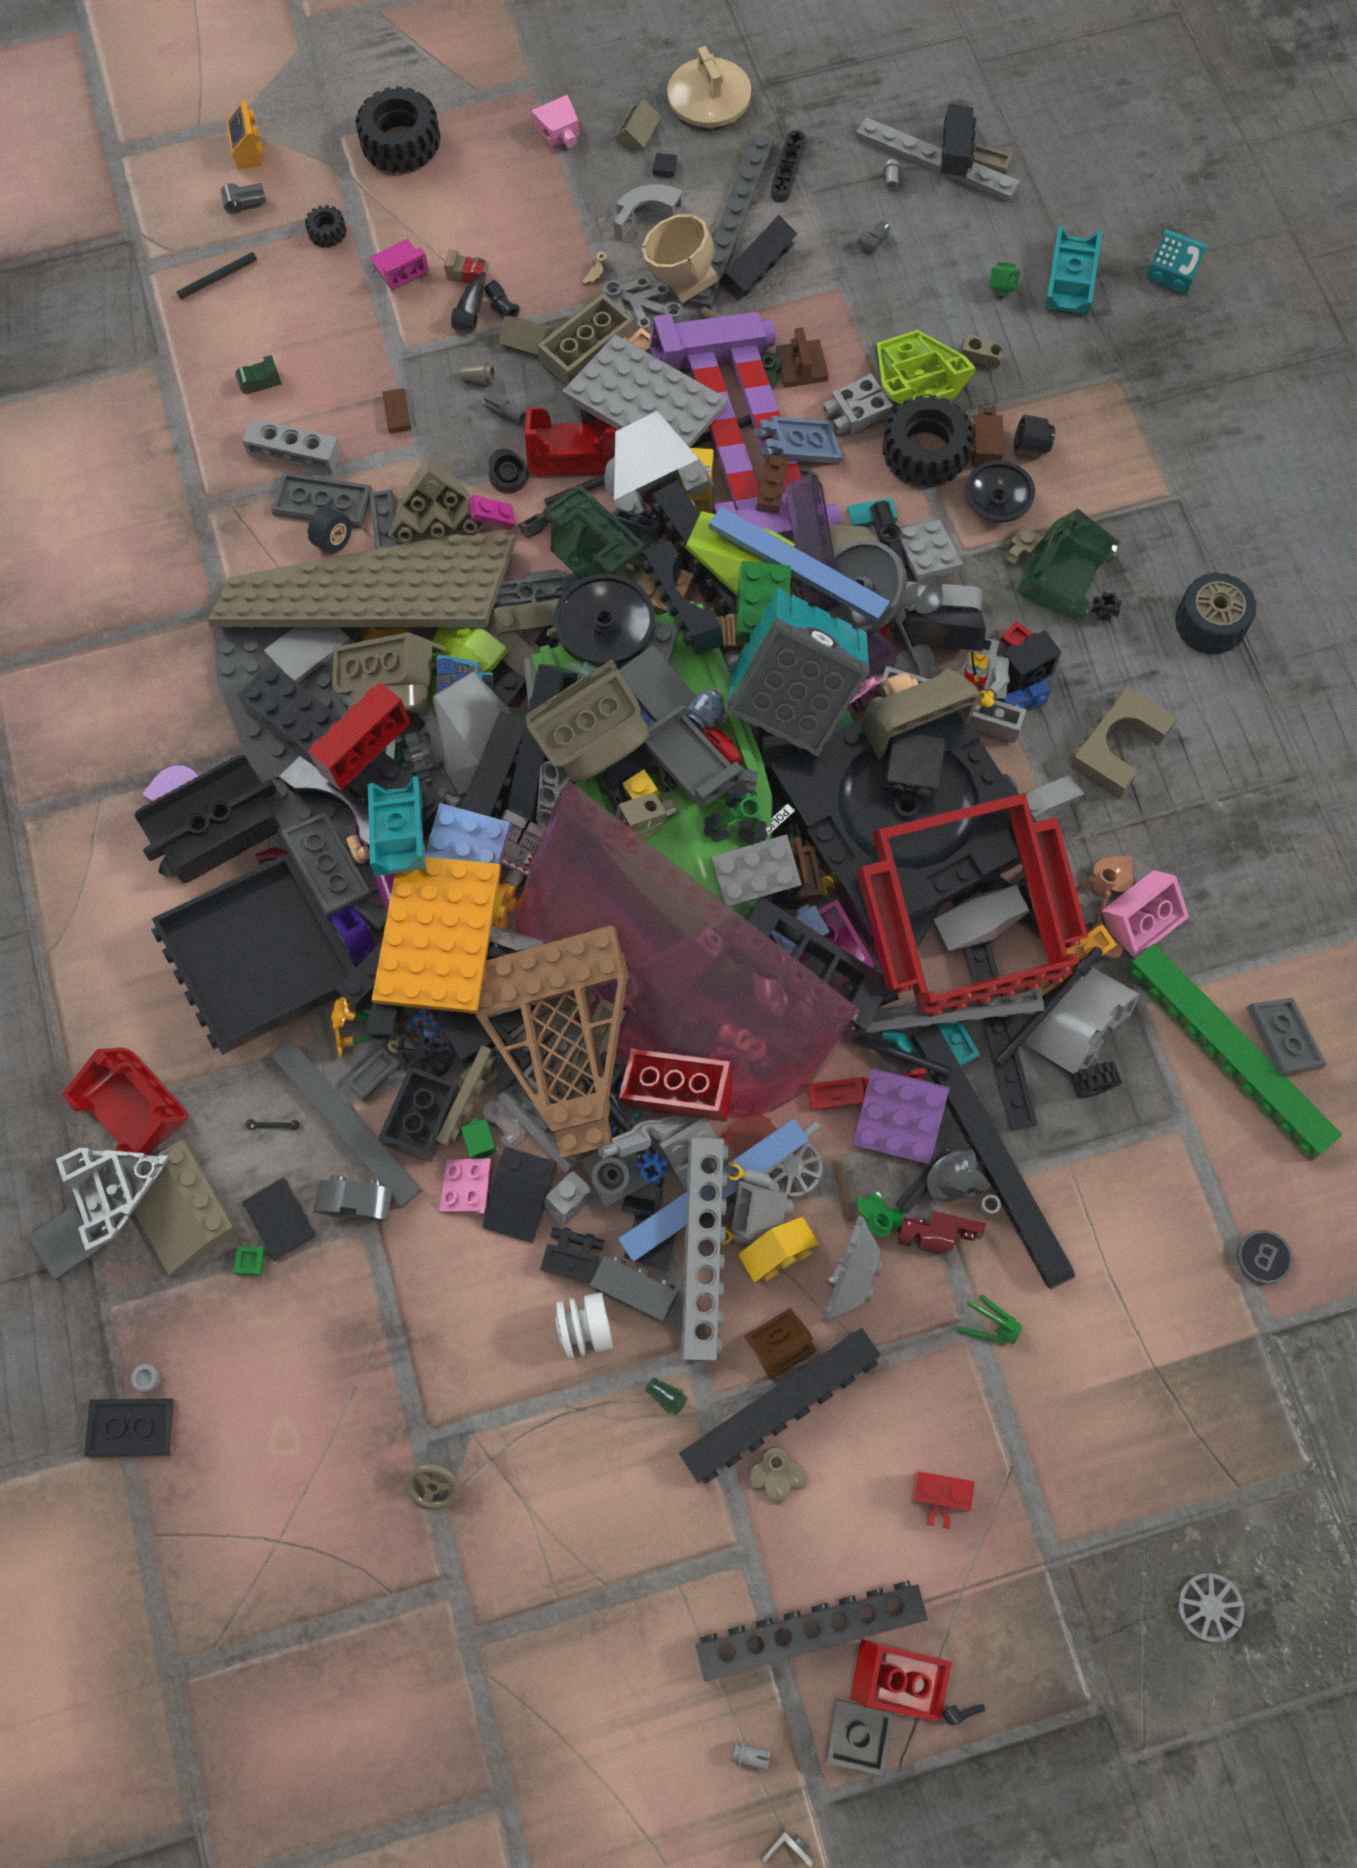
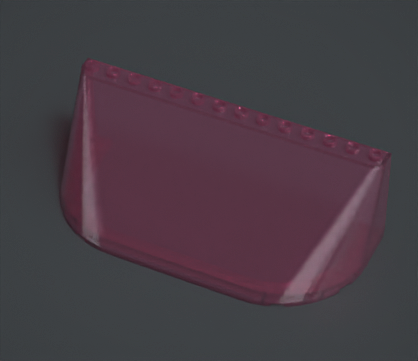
(694, 965)

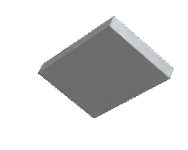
(305, 649)

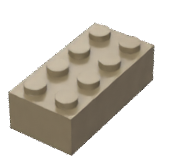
(582, 337)

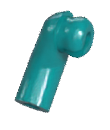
(899, 1039)

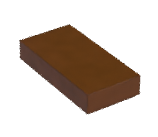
(396, 410)

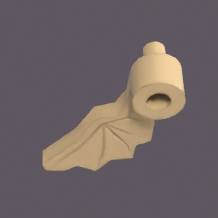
(596, 271)

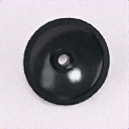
(999, 481)

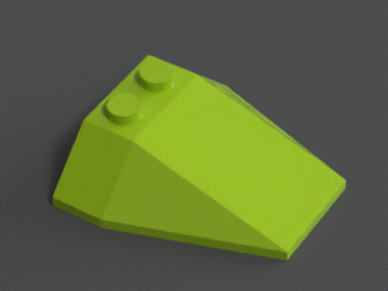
(921, 366)
(719, 553)
(469, 644)

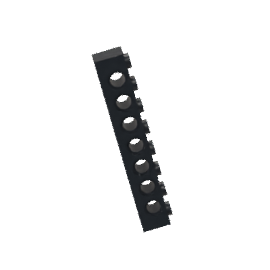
(911, 1612)

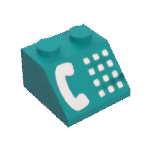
(1176, 262)

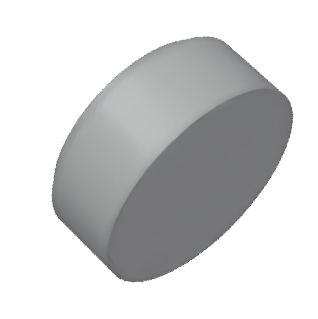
(145, 1378)

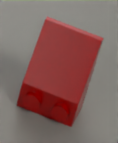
(900, 1681)

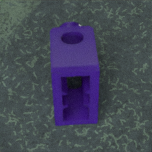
(353, 934)

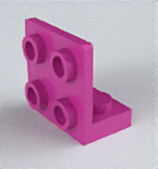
(400, 263)

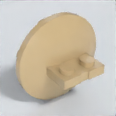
(709, 91)

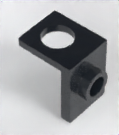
(643, 1207)

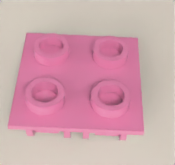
(865, 694)
(466, 1185)

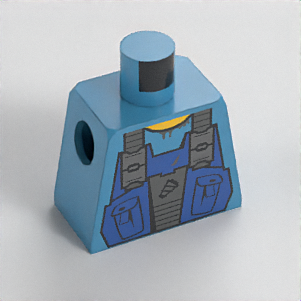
(453, 669)

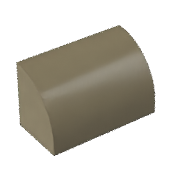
(638, 125)
(523, 334)

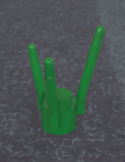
(1006, 1326)

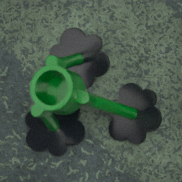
(745, 809)

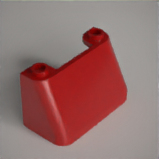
(567, 446)
(126, 1100)

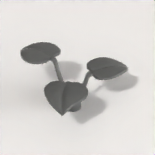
(925, 598)

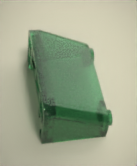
(1067, 564)

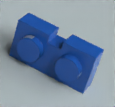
(1035, 696)

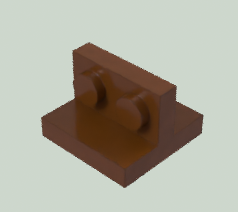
(802, 361)
(781, 1343)

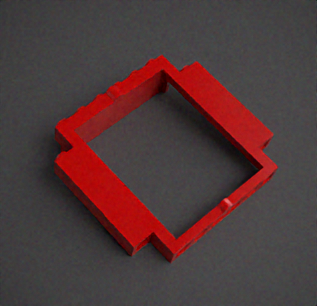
(1050, 891)

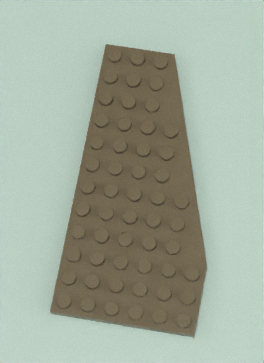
(408, 585)

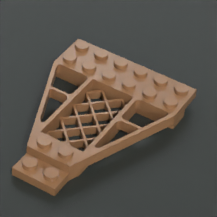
(549, 974)

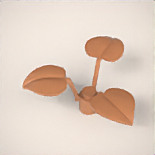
(1112, 875)

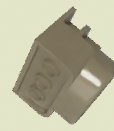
(396, 661)
(589, 723)

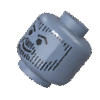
(706, 709)

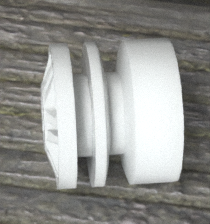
(584, 1325)

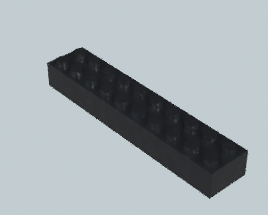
(303, 719)

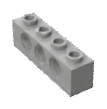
(292, 445)

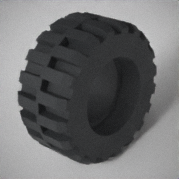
(395, 109)
(933, 417)

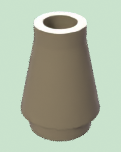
(479, 373)

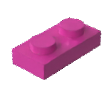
(491, 511)

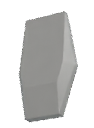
(981, 918)

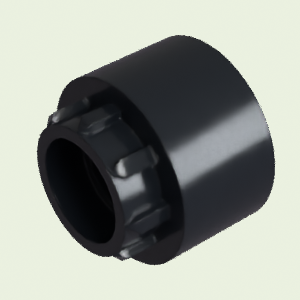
(1033, 436)

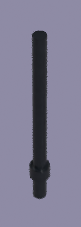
(1080, 970)

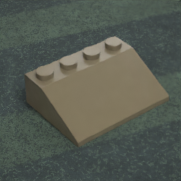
(183, 1211)

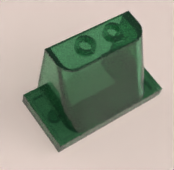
(589, 536)

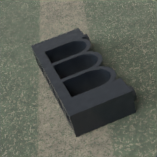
(869, 983)

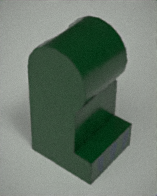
(258, 376)

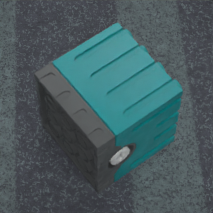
(798, 672)

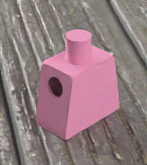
(557, 122)

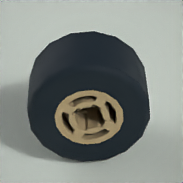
(329, 529)

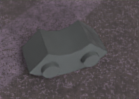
(353, 1199)

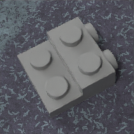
(676, 1149)

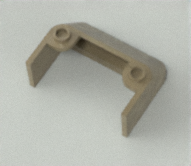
(918, 706)

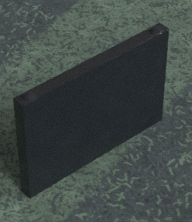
(278, 1219)

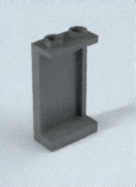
(690, 757)

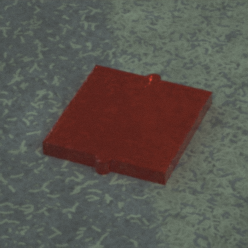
(747, 1132)

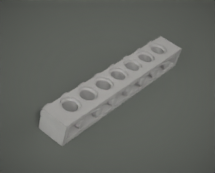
(691, 1346)

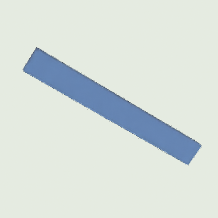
(802, 565)
(673, 1215)

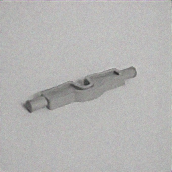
(640, 1139)

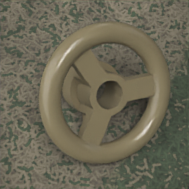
(435, 1479)

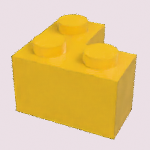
(778, 1249)

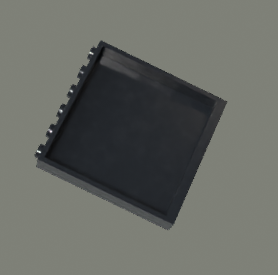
(254, 953)

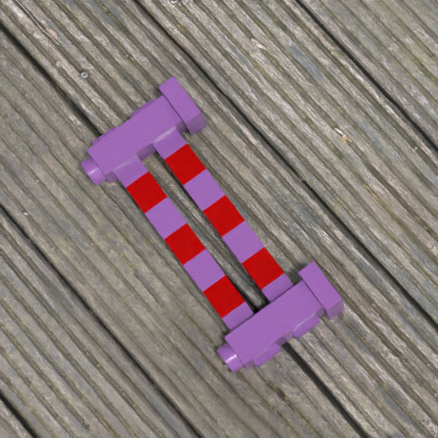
(737, 340)

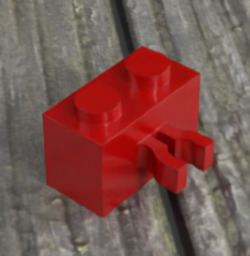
(943, 1493)

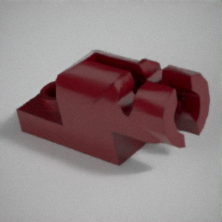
(940, 1232)

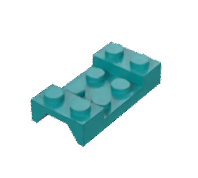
(1073, 272)
(396, 829)

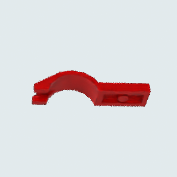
(845, 1091)

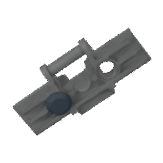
(540, 584)

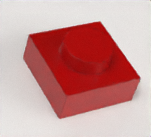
(1015, 634)

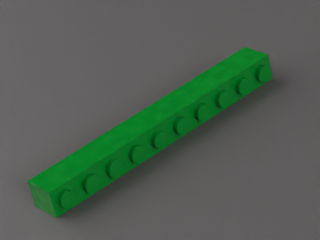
(1233, 1052)

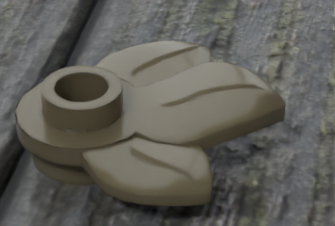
(778, 1478)

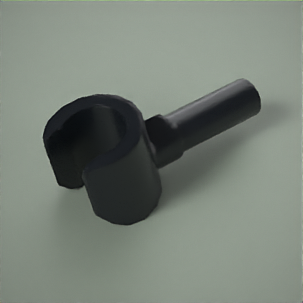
(954, 1716)

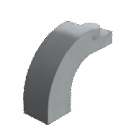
(646, 201)

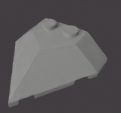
(107, 1188)
(855, 1274)

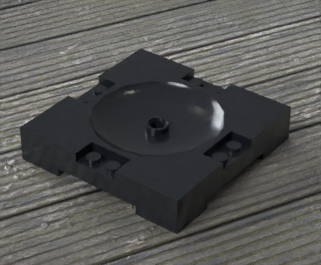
(845, 799)

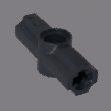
(885, 525)

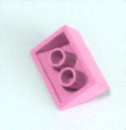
(1146, 912)

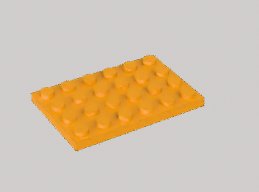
(437, 936)

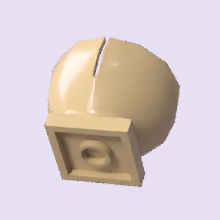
(681, 255)

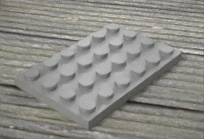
(631, 384)

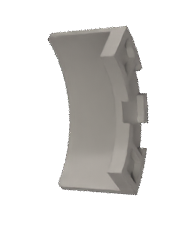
(1076, 1024)

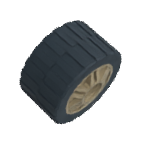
(1215, 613)

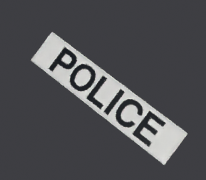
(779, 818)

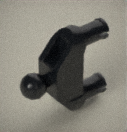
(629, 766)

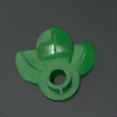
(878, 1218)

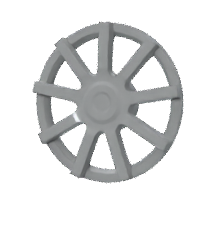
(793, 1167)
(1211, 1607)

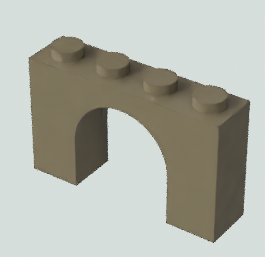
(1128, 711)

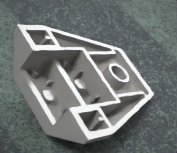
(465, 721)

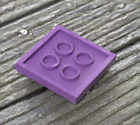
(901, 1115)

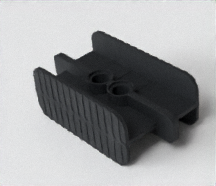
(227, 787)

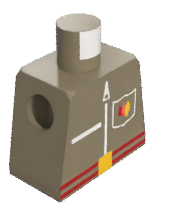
(645, 814)

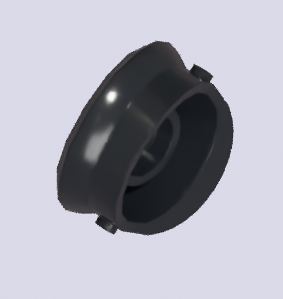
(507, 471)

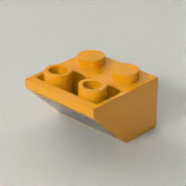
(244, 137)

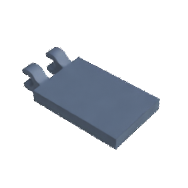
(800, 439)

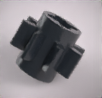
(1106, 606)

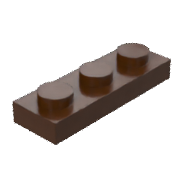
(772, 483)

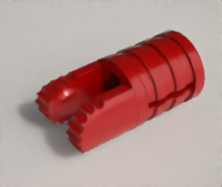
(725, 747)

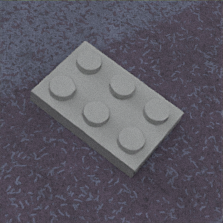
(930, 550)
(756, 870)

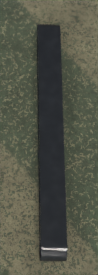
(996, 1161)

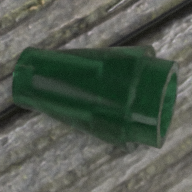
(667, 1396)

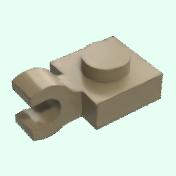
(1023, 544)

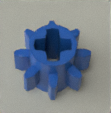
(652, 1159)

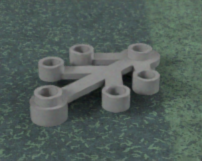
(638, 301)

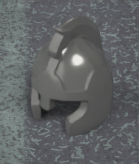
(955, 1175)

